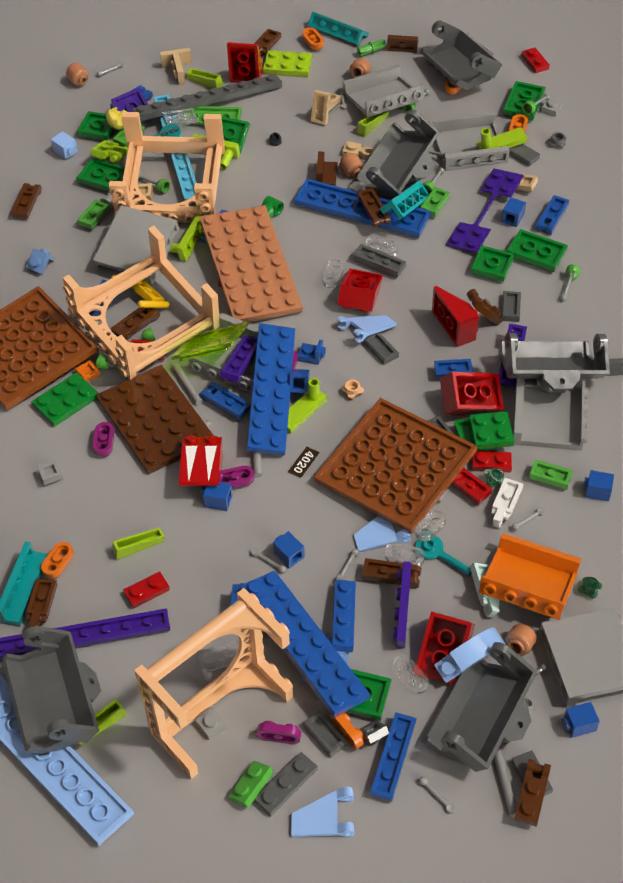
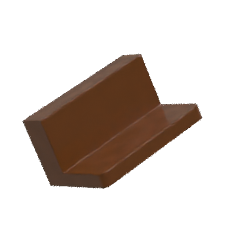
(402, 43)
(326, 171)

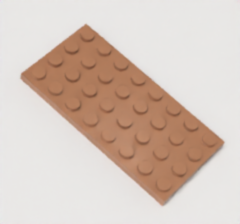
(250, 264)

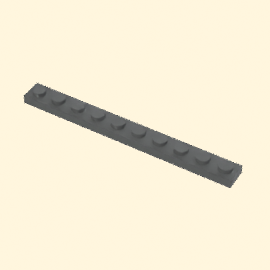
(209, 97)

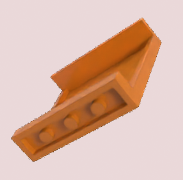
(530, 576)

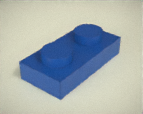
(445, 367)

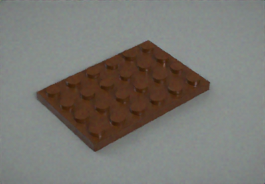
(152, 417)

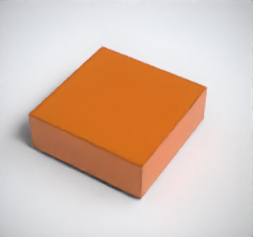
(88, 371)

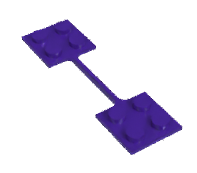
(472, 236)

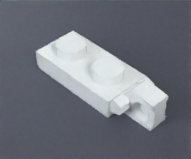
(506, 501)

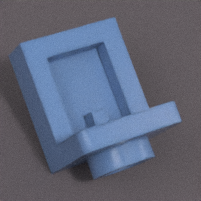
(39, 260)

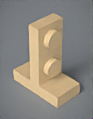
(176, 59)
(322, 104)

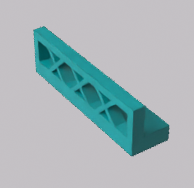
(336, 28)
(407, 196)
(20, 585)

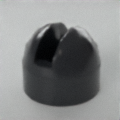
(274, 139)

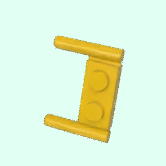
(151, 296)

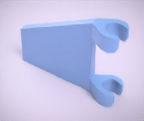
(366, 325)
(379, 534)
(321, 817)

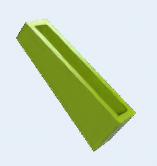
(205, 78)
(368, 124)
(135, 543)
(109, 715)

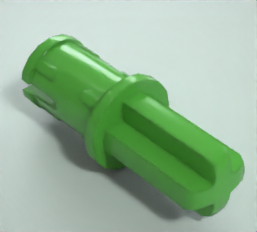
(371, 47)

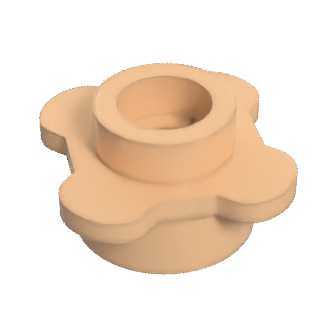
(352, 388)

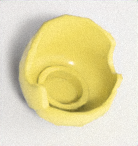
(114, 118)

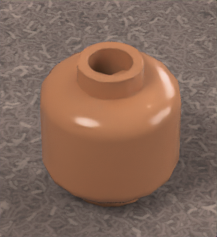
(359, 67)
(77, 74)
(351, 164)
(521, 639)

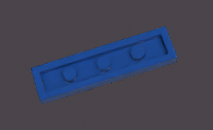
(343, 615)
(393, 757)

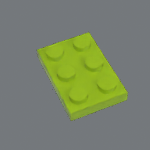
(288, 63)

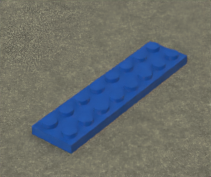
(345, 204)
(271, 390)
(309, 647)

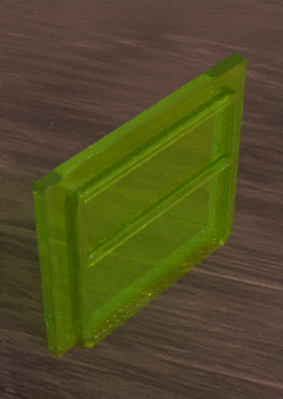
(210, 342)

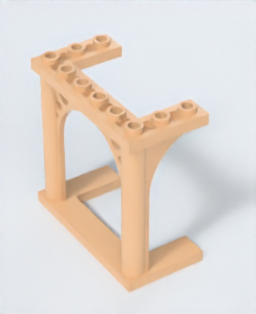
(205, 193)
(125, 353)
(247, 621)

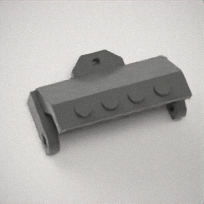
(460, 57)
(400, 157)
(554, 363)
(52, 691)
(484, 710)

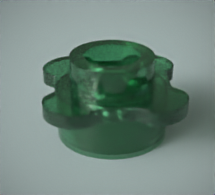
(494, 472)
(590, 582)

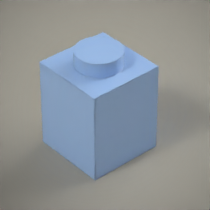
(64, 145)

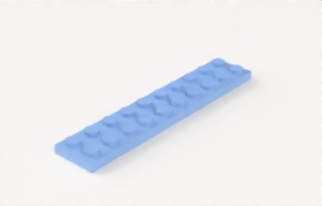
(66, 778)

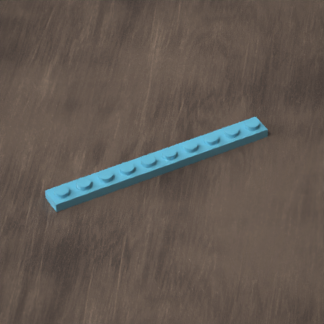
(181, 163)

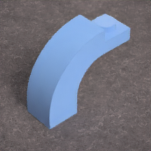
(468, 654)

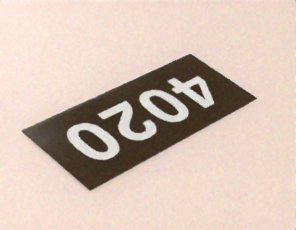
(303, 462)

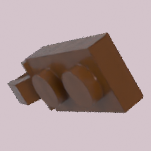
(268, 40)
(41, 601)

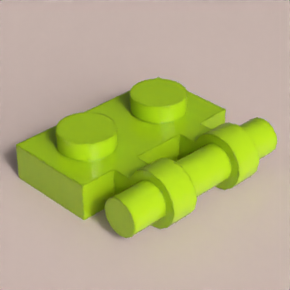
(109, 149)

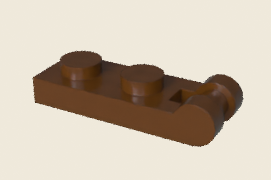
(26, 200)
(372, 206)
(484, 307)
(135, 322)
(388, 572)
(532, 793)

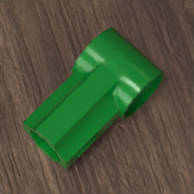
(273, 206)

